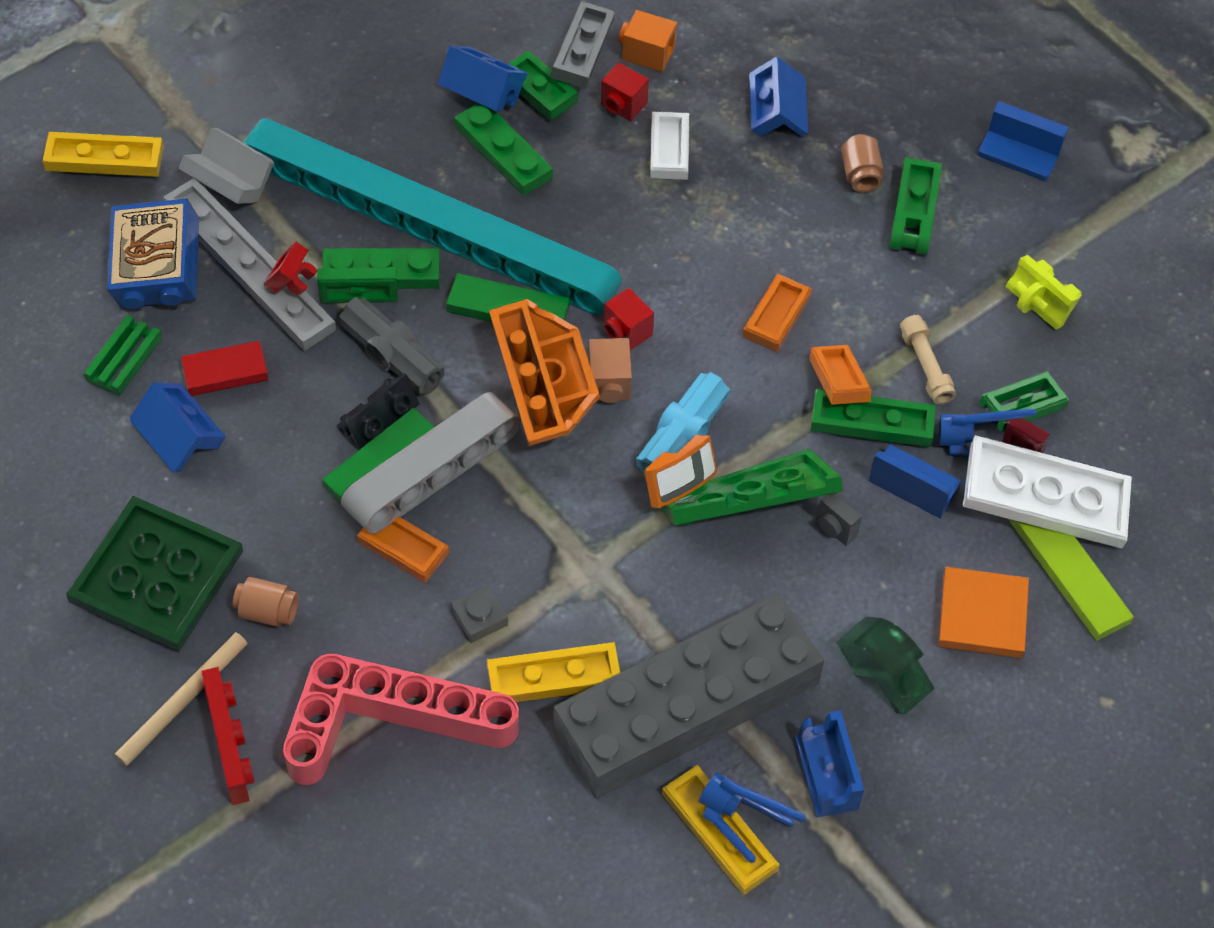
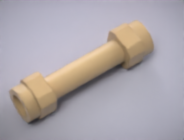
(939, 385)

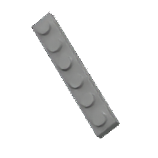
(251, 265)

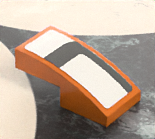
(680, 473)

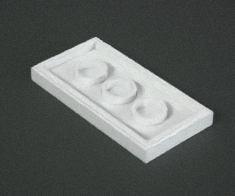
(1048, 492)

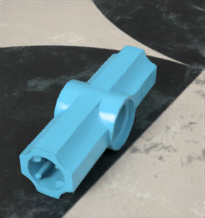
(686, 419)

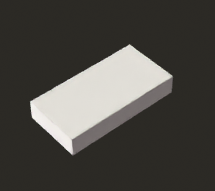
(669, 145)

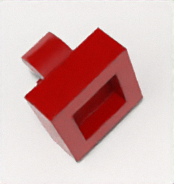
(287, 270)

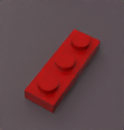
(228, 735)

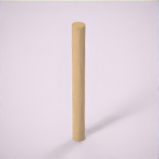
(178, 701)

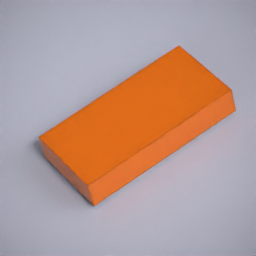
(777, 312)
(840, 374)
(406, 548)

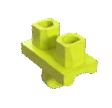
(1042, 292)

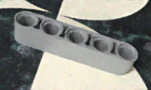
(430, 462)

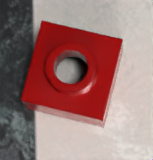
(624, 92)
(628, 318)

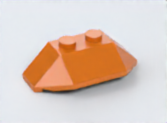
(544, 369)

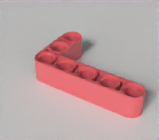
(390, 707)

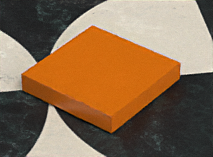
(983, 612)

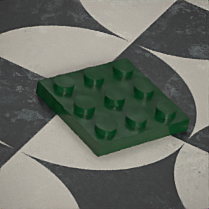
(155, 573)

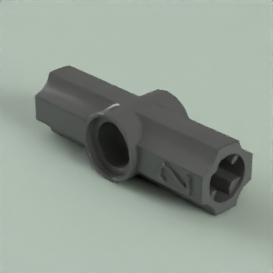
(391, 345)

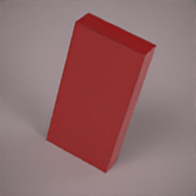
(224, 368)

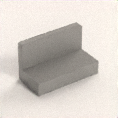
(229, 167)

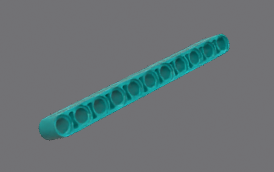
(435, 217)

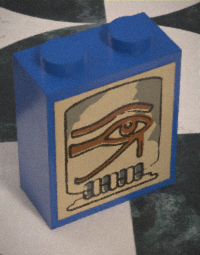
(153, 253)

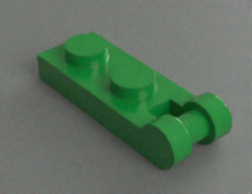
(916, 205)

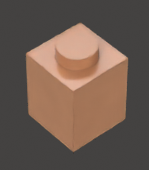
(611, 368)

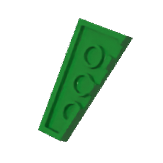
(759, 486)

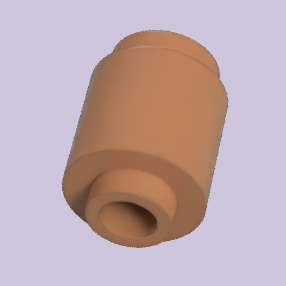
(862, 163)
(266, 602)

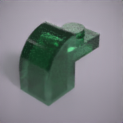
(890, 656)

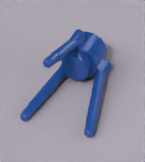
(958, 429)
(725, 796)

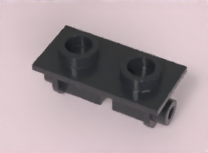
(380, 412)

